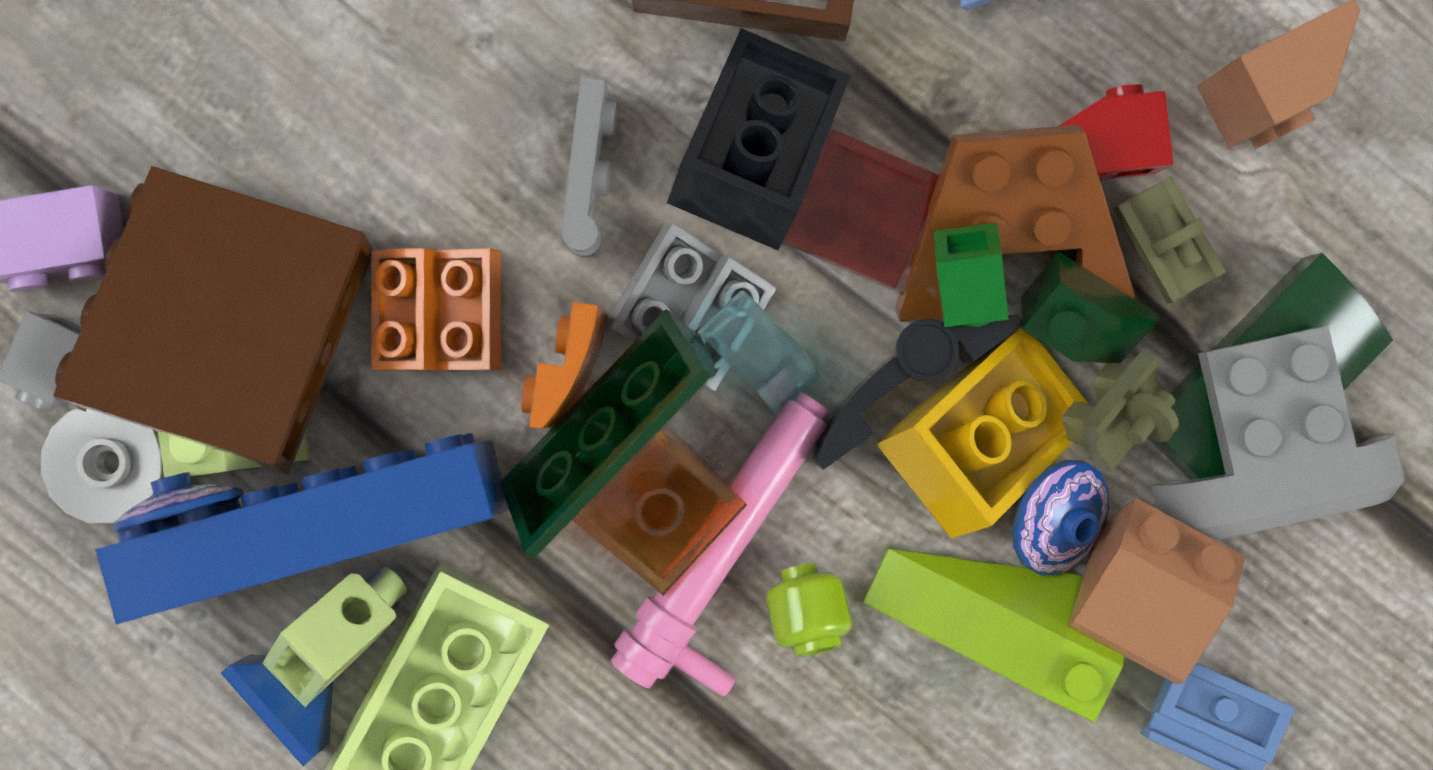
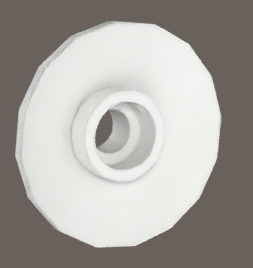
(76, 468)

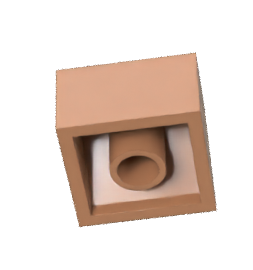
(1280, 81)
(1156, 590)

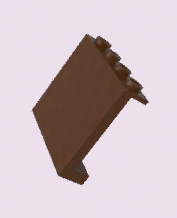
(216, 319)

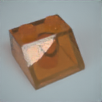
(661, 510)

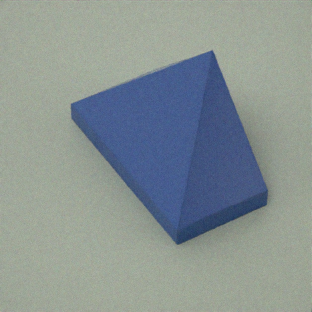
(299, 728)

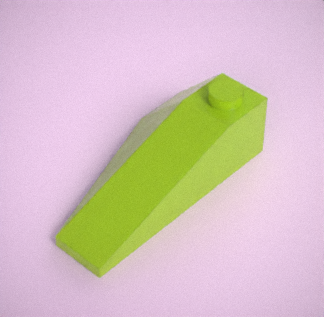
(1002, 621)

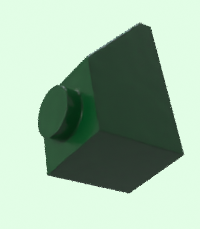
(1083, 314)

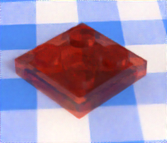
(863, 210)

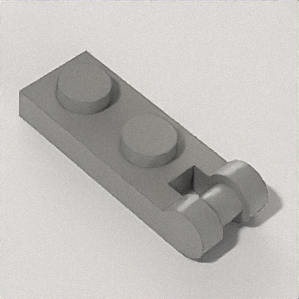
(587, 170)

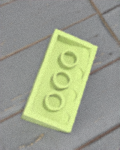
(442, 679)

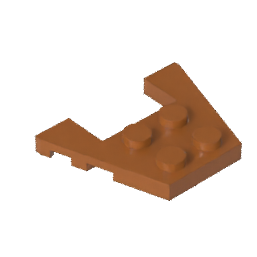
(1037, 190)

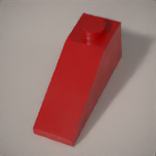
(1127, 132)

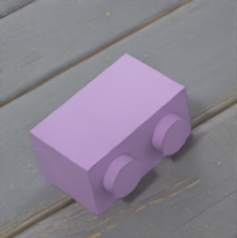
(57, 236)

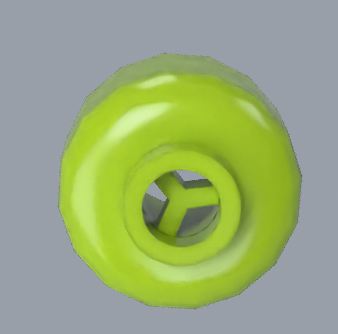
(808, 610)

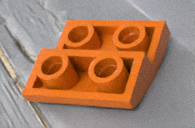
(435, 309)
(558, 387)

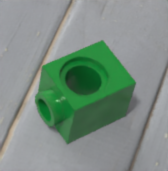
(970, 275)

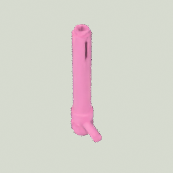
(668, 621)

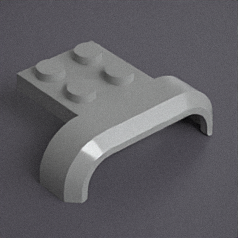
(1281, 442)

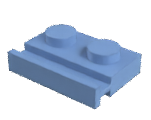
(1218, 721)

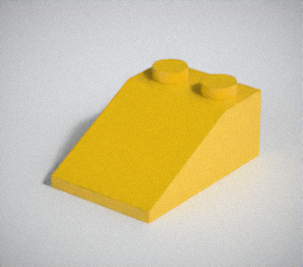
(984, 434)

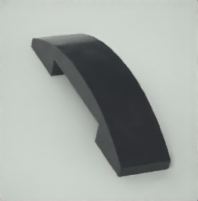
(847, 426)

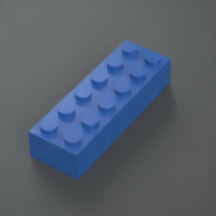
(294, 531)

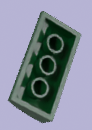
(1305, 298)
(605, 430)

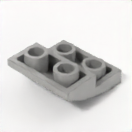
(688, 282)

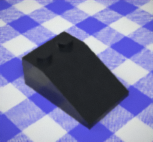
(759, 139)

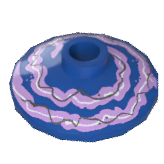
(175, 496)
(1060, 517)

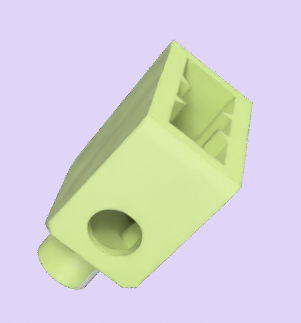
(334, 633)

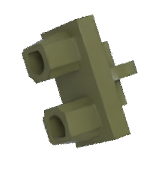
(1169, 240)
(1127, 413)

